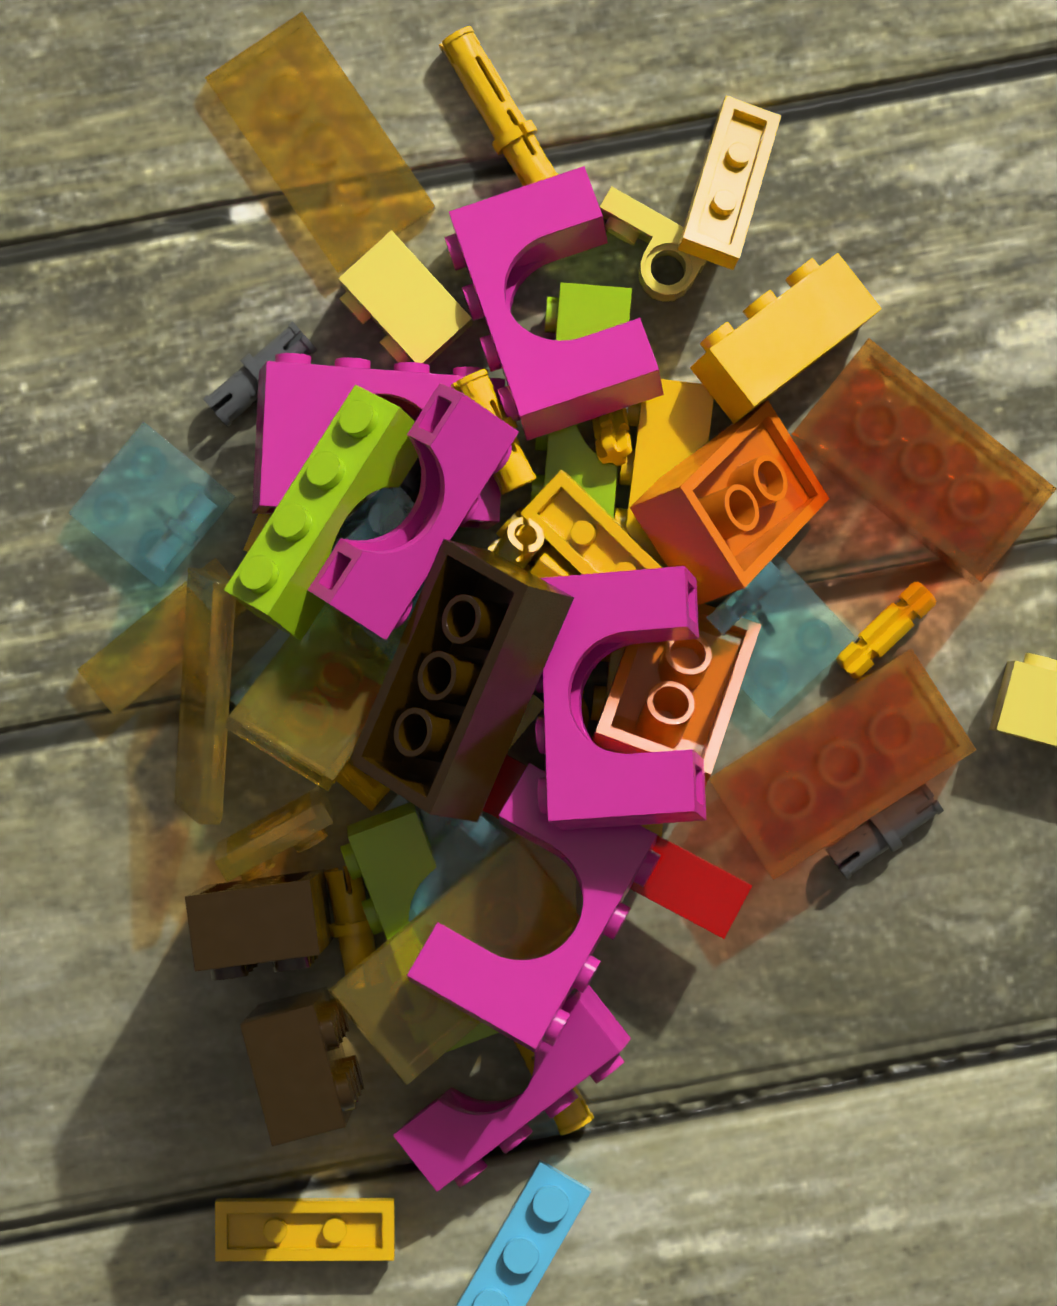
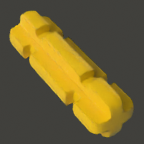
(612, 437)
(886, 630)

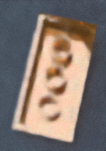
(922, 462)
(840, 763)

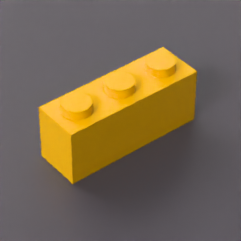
(783, 335)

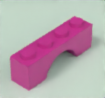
(457, 454)
(458, 1130)

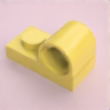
(633, 220)

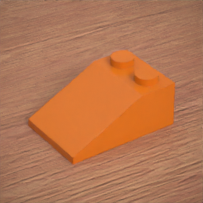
(731, 504)
(677, 692)

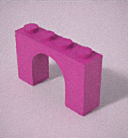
(547, 379)
(303, 398)
(583, 781)
(528, 995)

